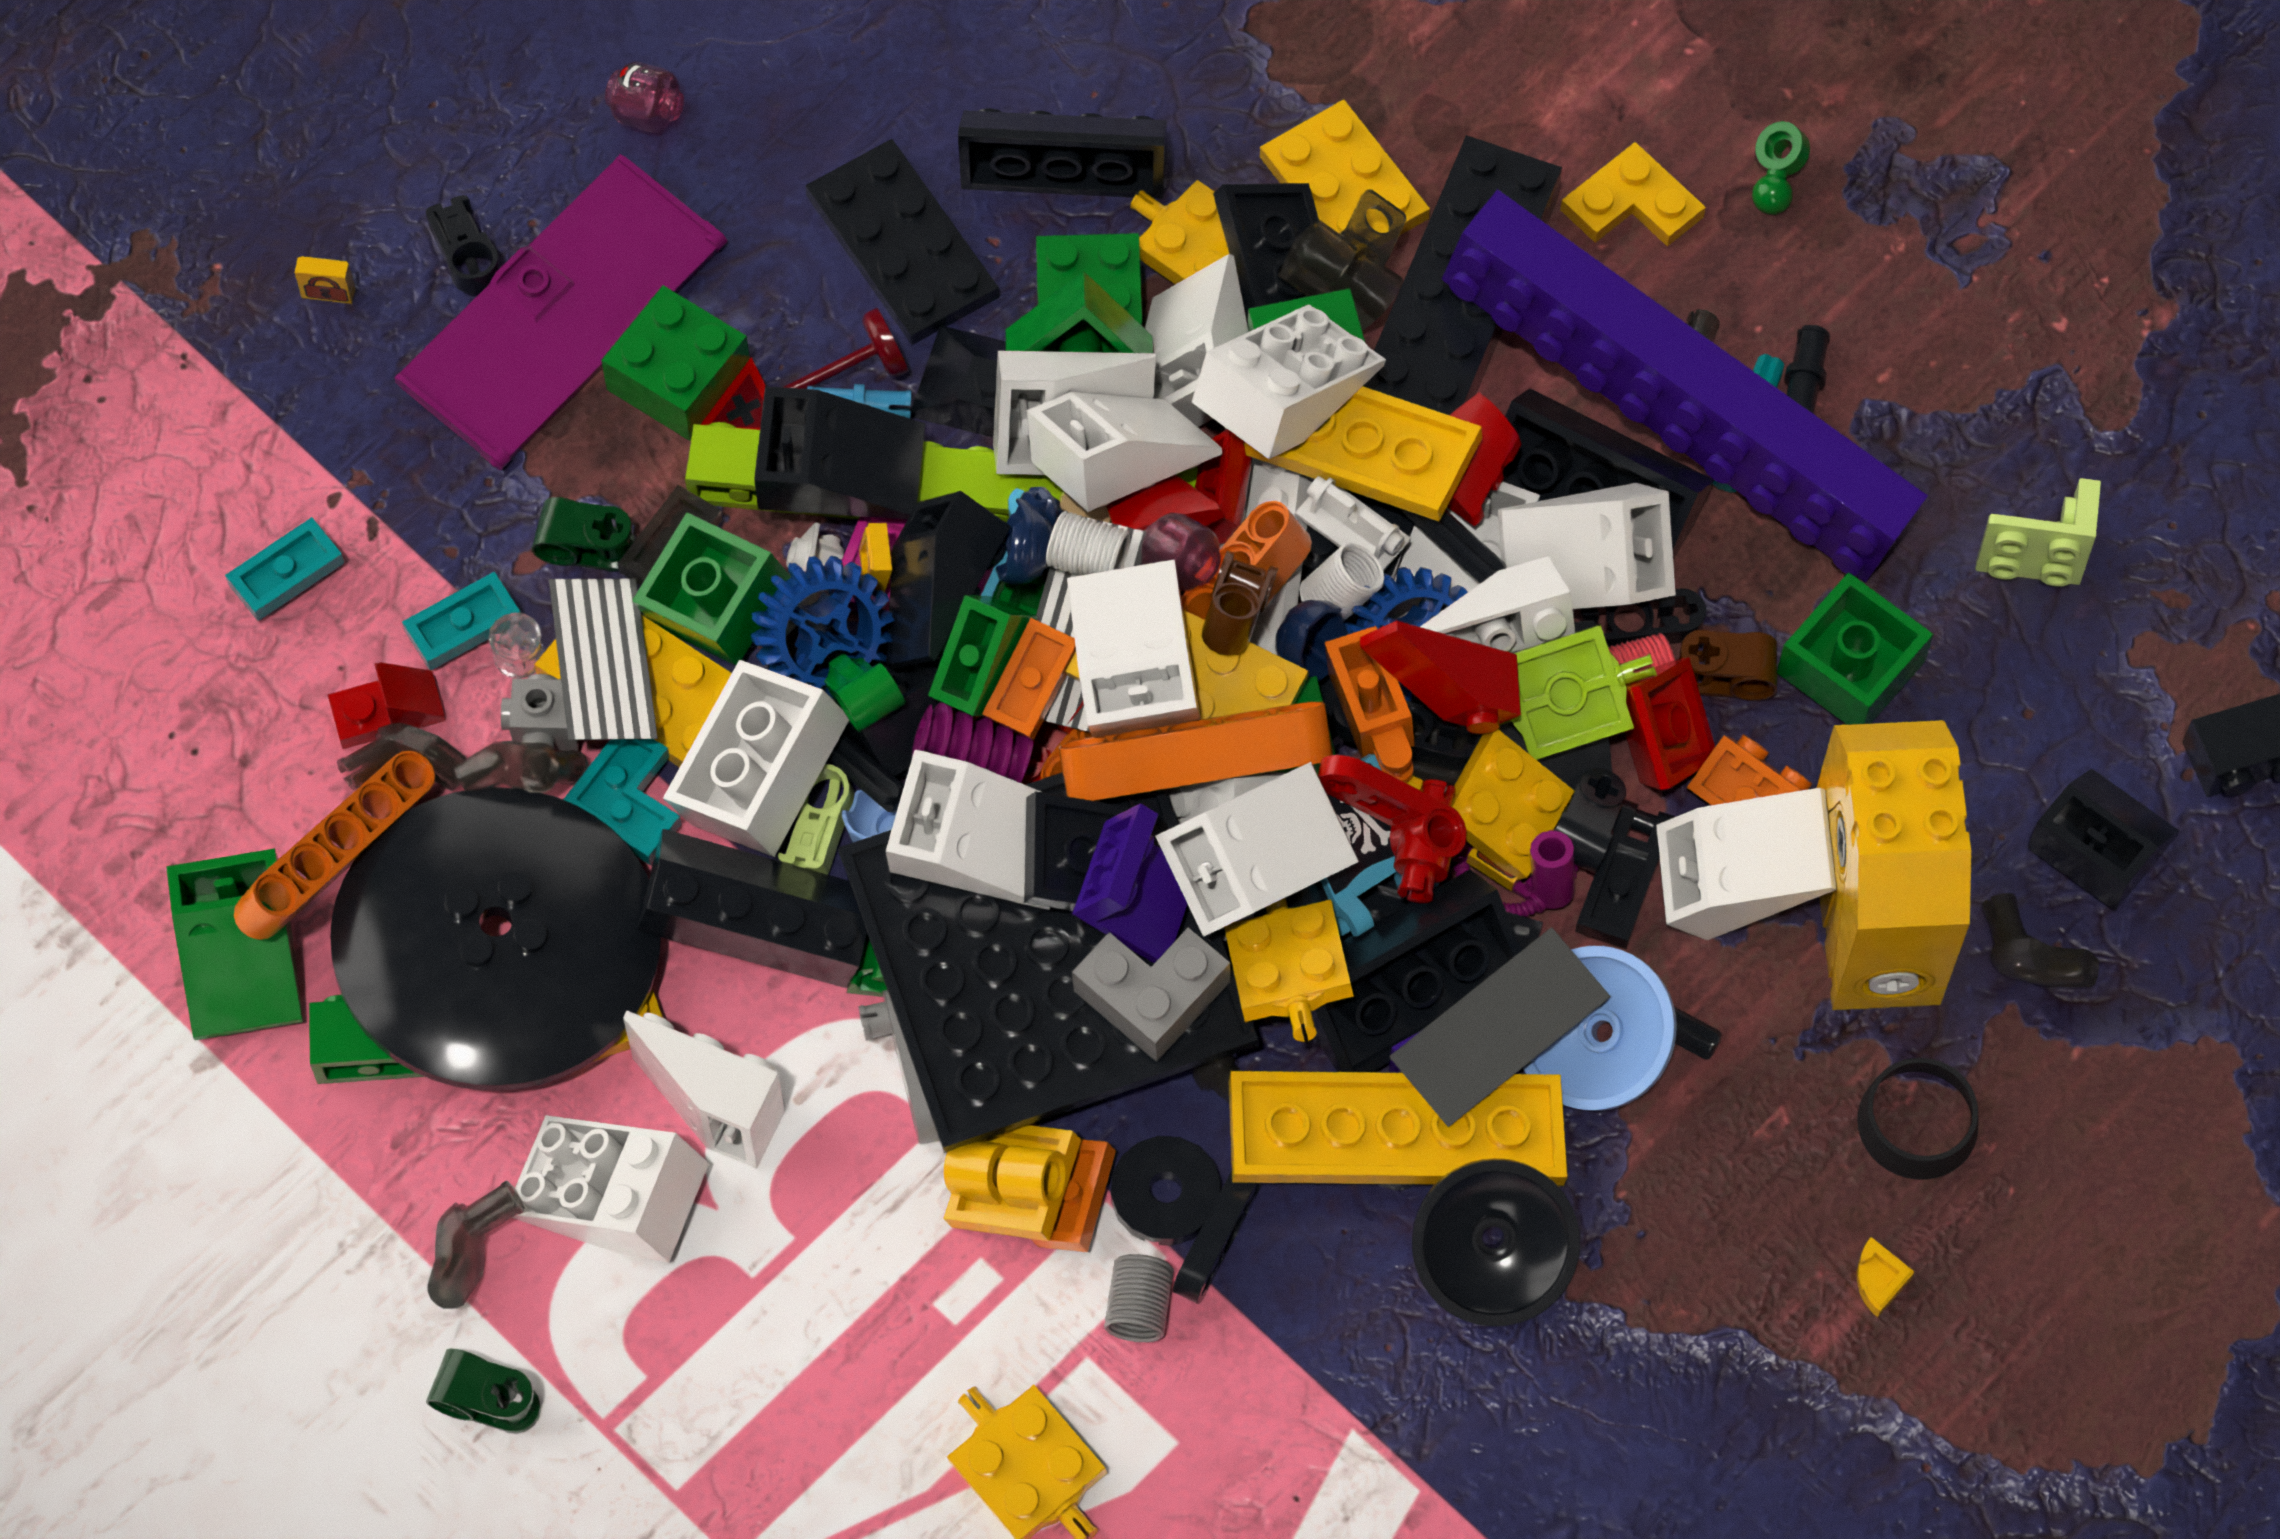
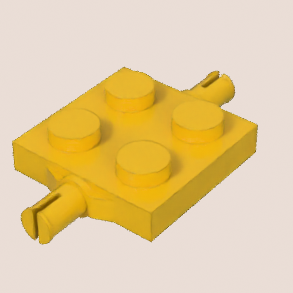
(1182, 234)
(1289, 963)
(1027, 1464)

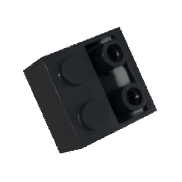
(2101, 837)

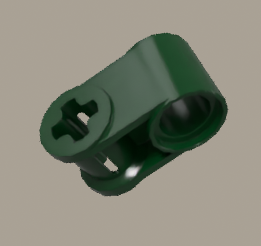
(582, 534)
(475, 1388)

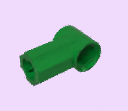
(862, 690)

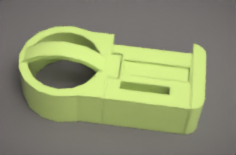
(817, 829)

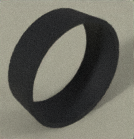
(1905, 1163)

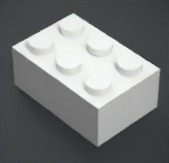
(756, 757)

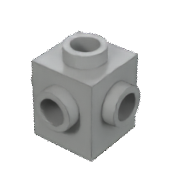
(537, 712)

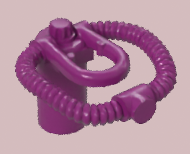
(1551, 874)

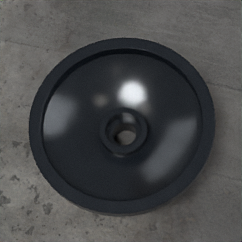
(1505, 1279)

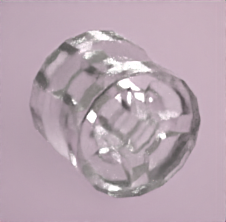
(512, 633)

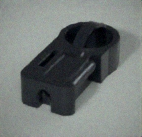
(462, 242)

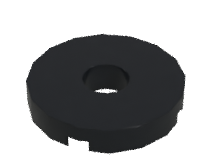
(1158, 1160)

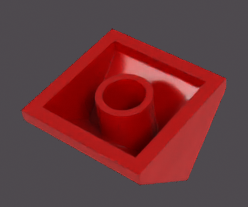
(1669, 725)

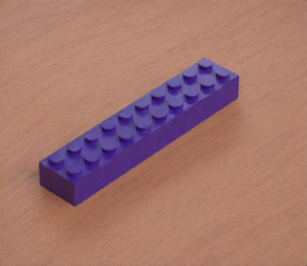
(1681, 386)

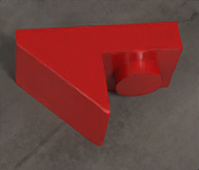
(399, 696)

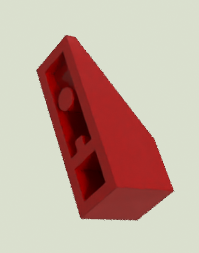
(1449, 674)

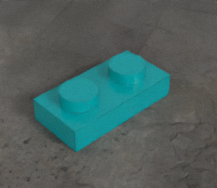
(284, 569)
(459, 621)

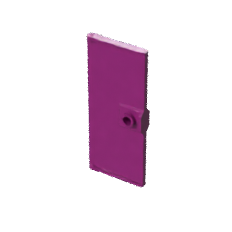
(558, 311)

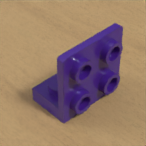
(1132, 886)

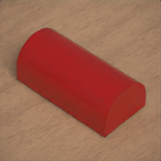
(1226, 482)

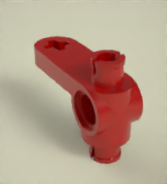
(1422, 822)

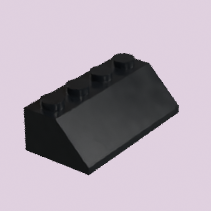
(1062, 153)
(1574, 454)
(753, 909)
(1414, 970)

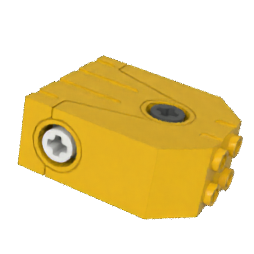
(1896, 864)

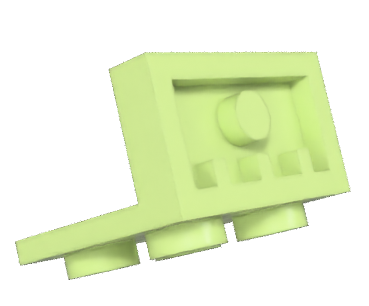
(2042, 548)

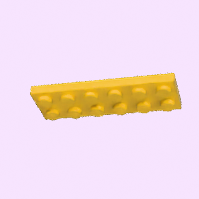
(1383, 1129)

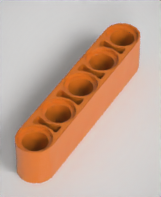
(1196, 751)
(321, 859)

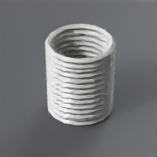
(1086, 545)
(1343, 578)

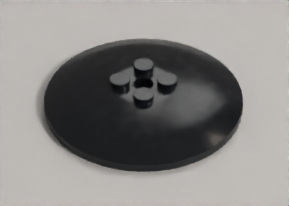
(481, 1004)

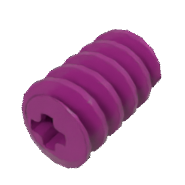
(973, 742)

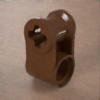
(1236, 604)
(1733, 663)

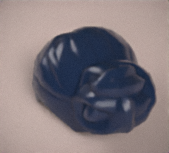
(1029, 536)
(1304, 635)

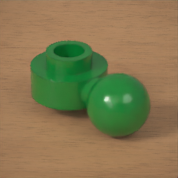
(1773, 192)

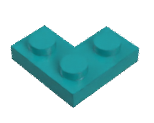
(615, 795)

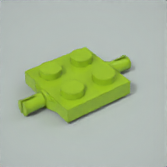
(1573, 692)

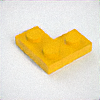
(1633, 186)

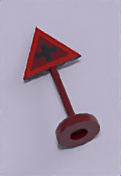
(744, 398)

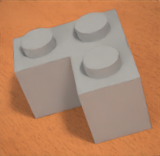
(1152, 1002)

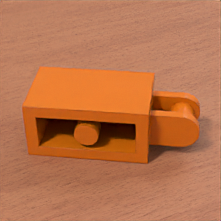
(1372, 705)

